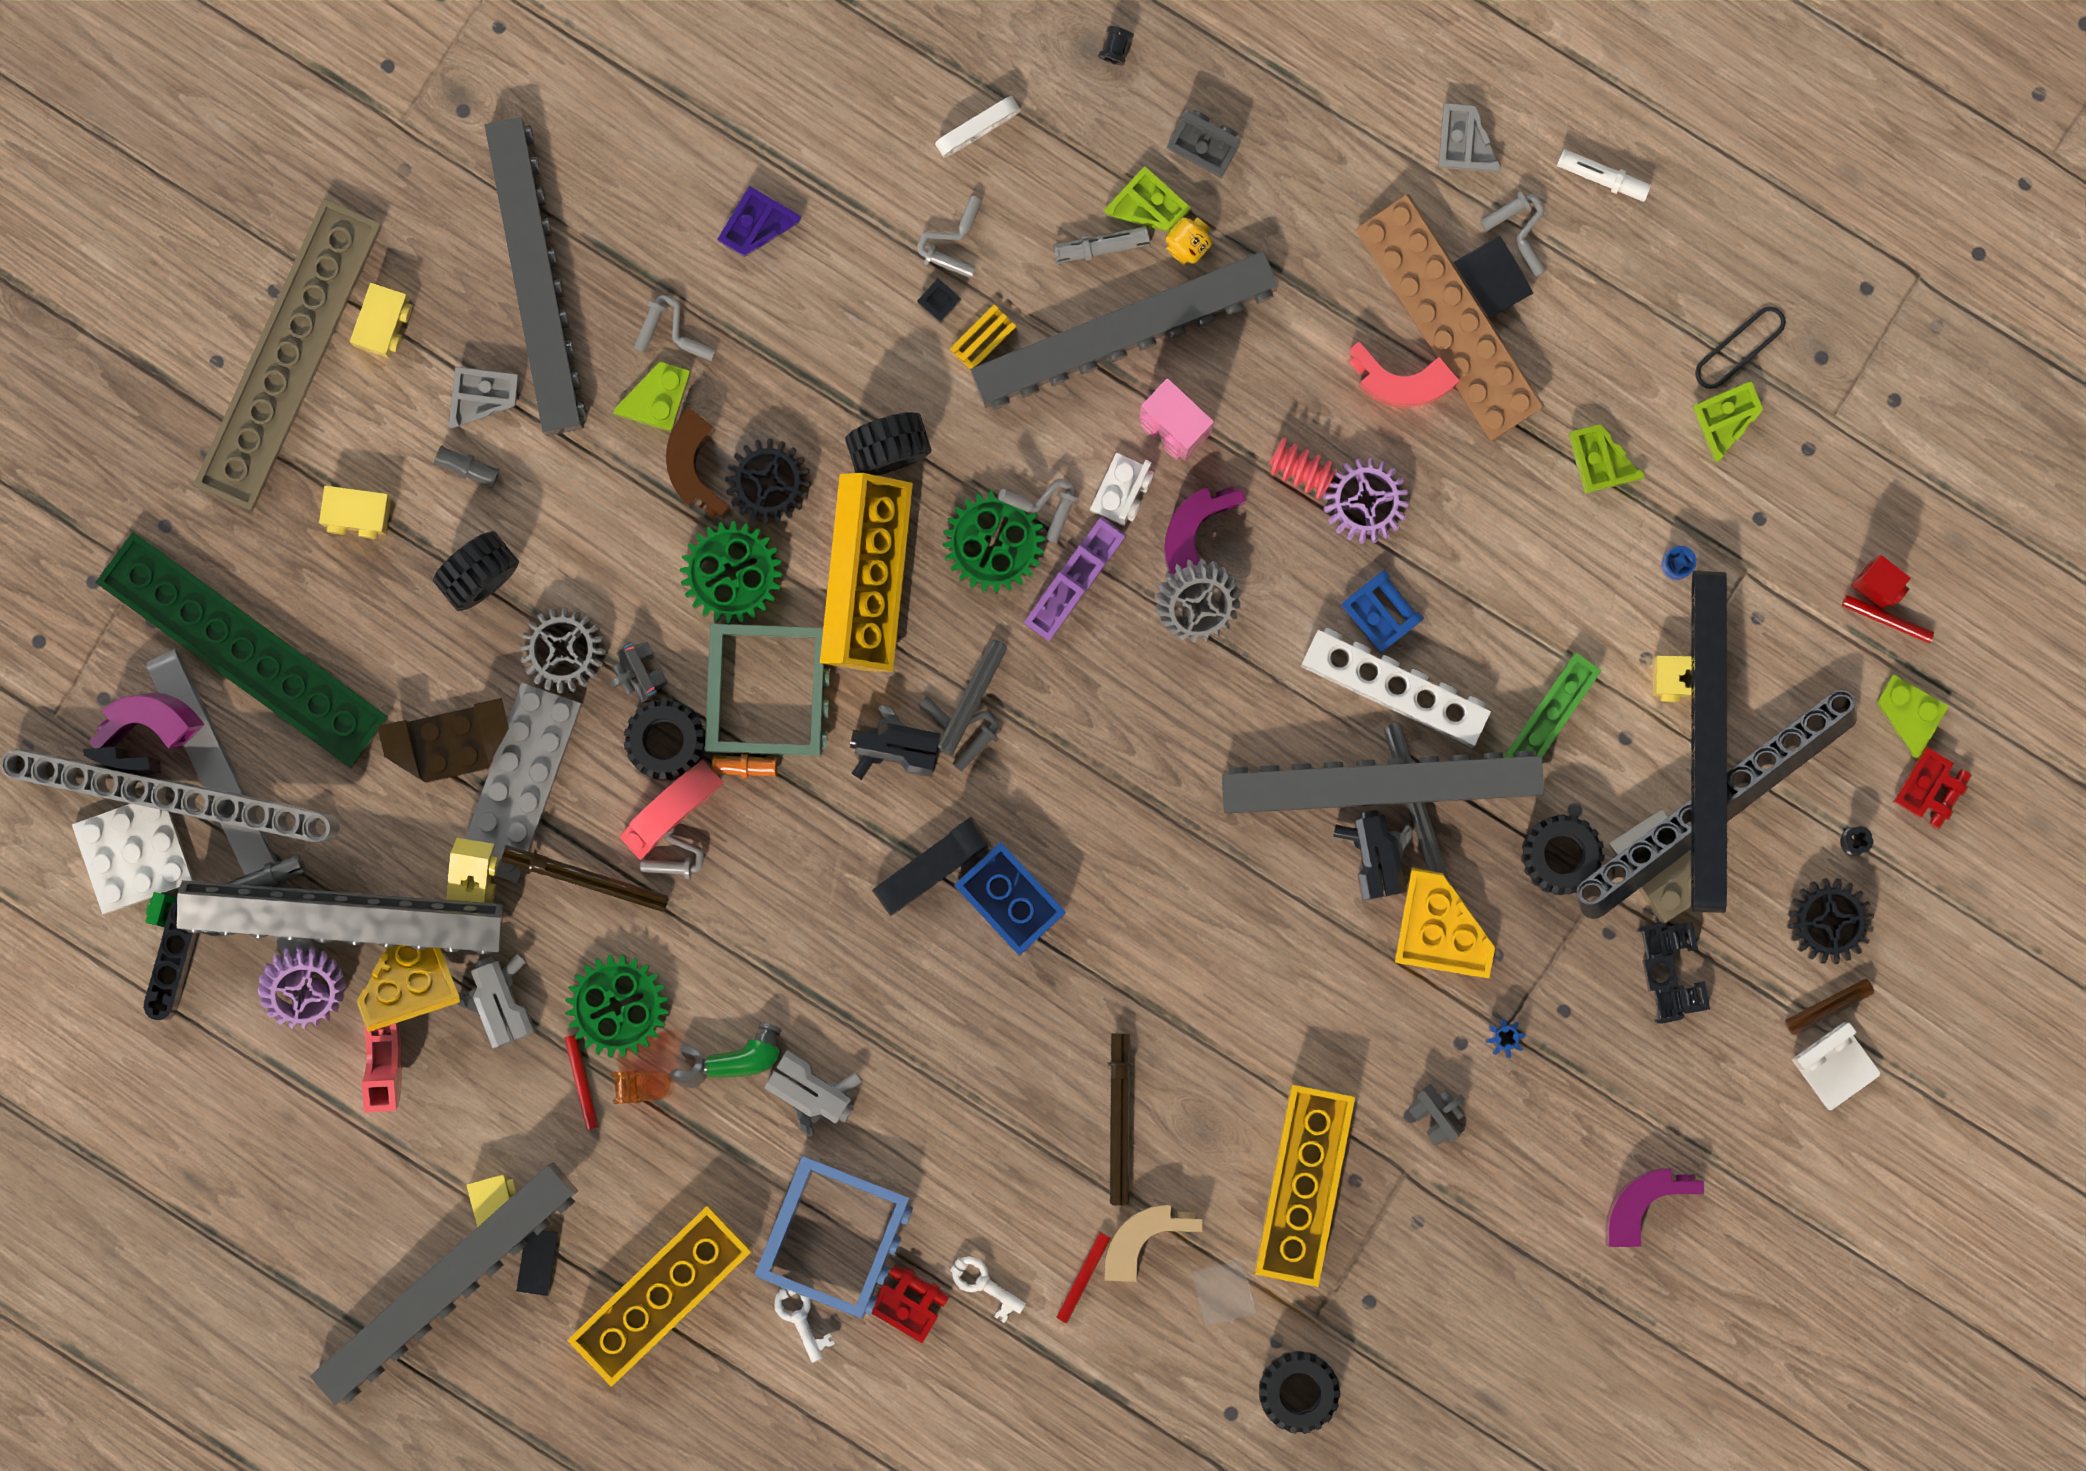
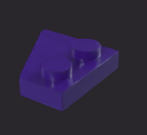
(756, 223)

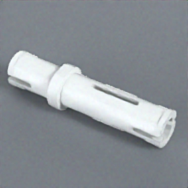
(1606, 176)

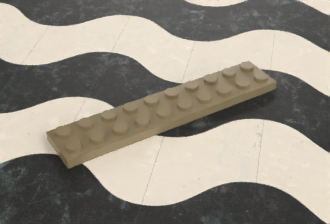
(287, 355)

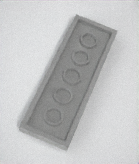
(523, 773)

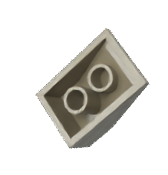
(1671, 889)

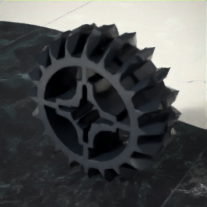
(777, 456)
(1832, 936)

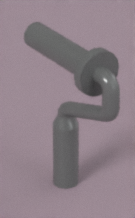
(978, 744)

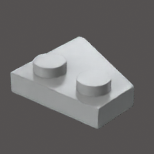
(1464, 141)
(481, 394)

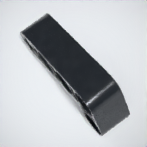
(931, 866)
(179, 961)

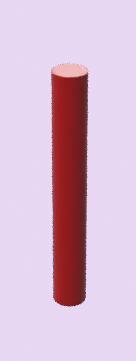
(1887, 619)
(581, 1082)
(1083, 1277)

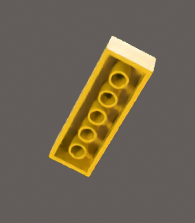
(866, 572)
(1304, 1185)
(660, 1295)

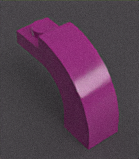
(1181, 532)
(163, 713)
(1629, 1205)

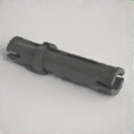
(273, 873)

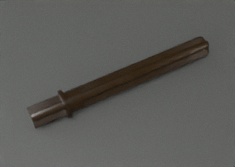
(545, 866)
(1119, 1118)

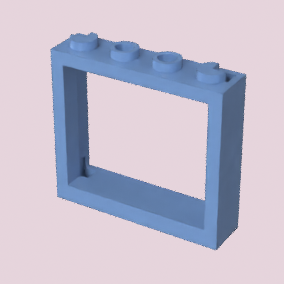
(785, 1218)

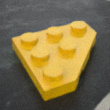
(1441, 930)
(406, 986)

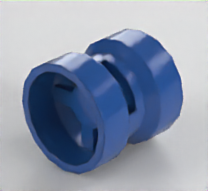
(1680, 557)

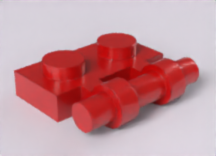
(1923, 784)
(905, 1313)

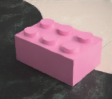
(1175, 421)

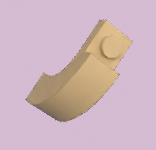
(1135, 1231)

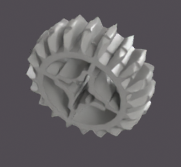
(1194, 590)
(571, 638)

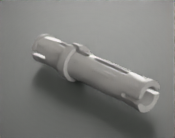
(1104, 244)

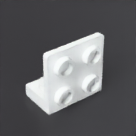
(1121, 488)
(1836, 1066)

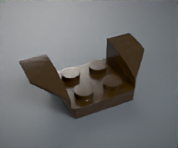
(447, 742)

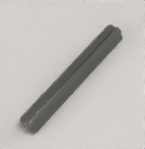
(972, 697)

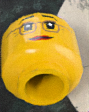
(1188, 240)

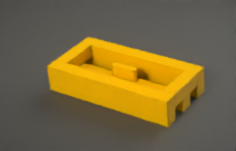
(1001, 318)

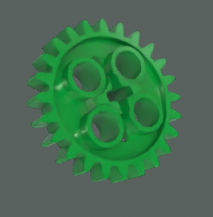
(718, 546)
(1019, 554)
(606, 979)

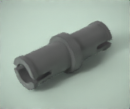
(466, 466)

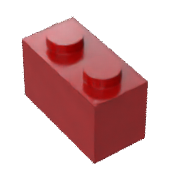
(1882, 582)

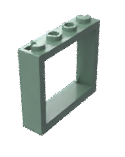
(820, 706)

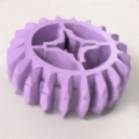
(1381, 497)
(324, 997)

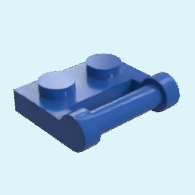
(1374, 618)

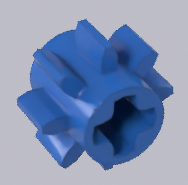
(1514, 1036)

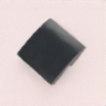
(1494, 276)
(118, 758)

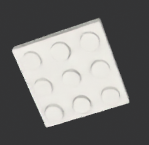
(131, 855)

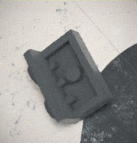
(1204, 143)

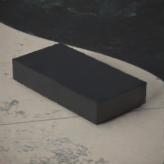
(537, 1263)

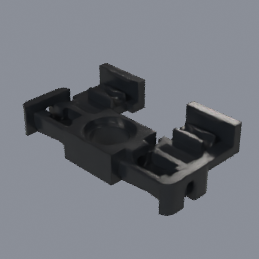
(1671, 1000)

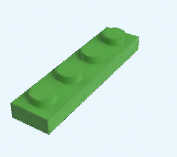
(1555, 707)

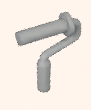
(964, 228)
(1523, 245)
(683, 342)
(1062, 510)
(676, 867)

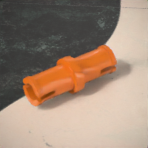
(745, 765)

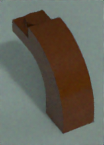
(681, 455)

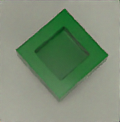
(158, 909)

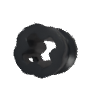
(1116, 45)
(1847, 843)

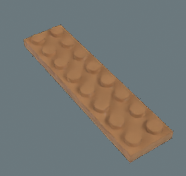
(1450, 317)

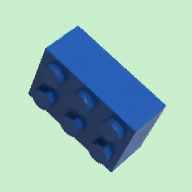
(1010, 899)

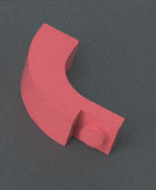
(1401, 391)
(670, 808)
(383, 1069)

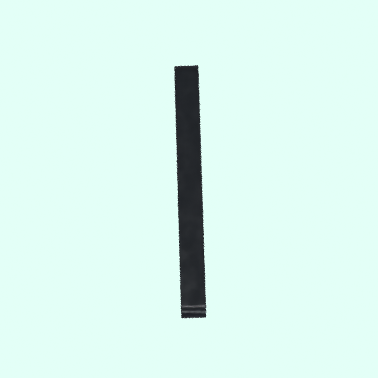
(1709, 742)
(1747, 771)

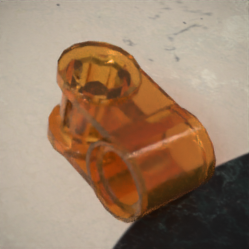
(637, 1086)

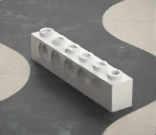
(1464, 731)

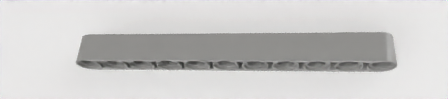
(218, 773)
(155, 791)

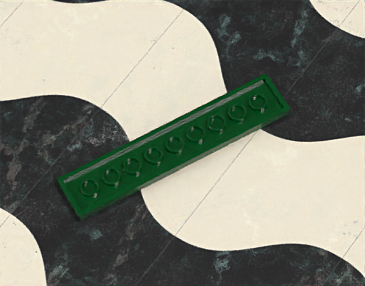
(242, 649)

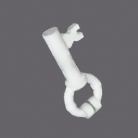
(984, 1283)
(798, 1317)

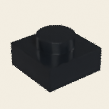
(939, 300)

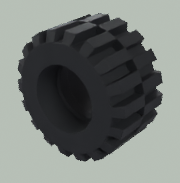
(888, 443)
(475, 571)
(639, 728)
(1535, 846)
(1304, 1420)

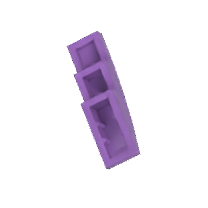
(1075, 579)

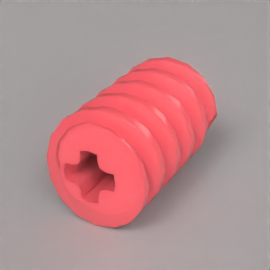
(1302, 468)

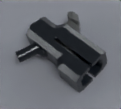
(888, 744)
(1376, 848)

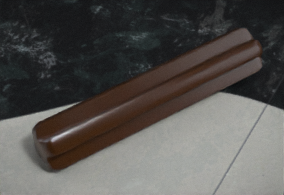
(1829, 1006)

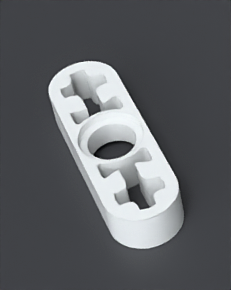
(977, 126)

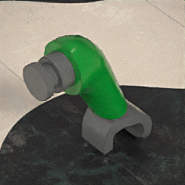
(750, 1060)

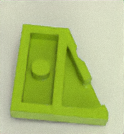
(1148, 203)
(656, 397)
(1727, 416)
(1600, 460)
(1911, 713)

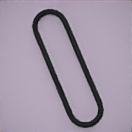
(1749, 357)

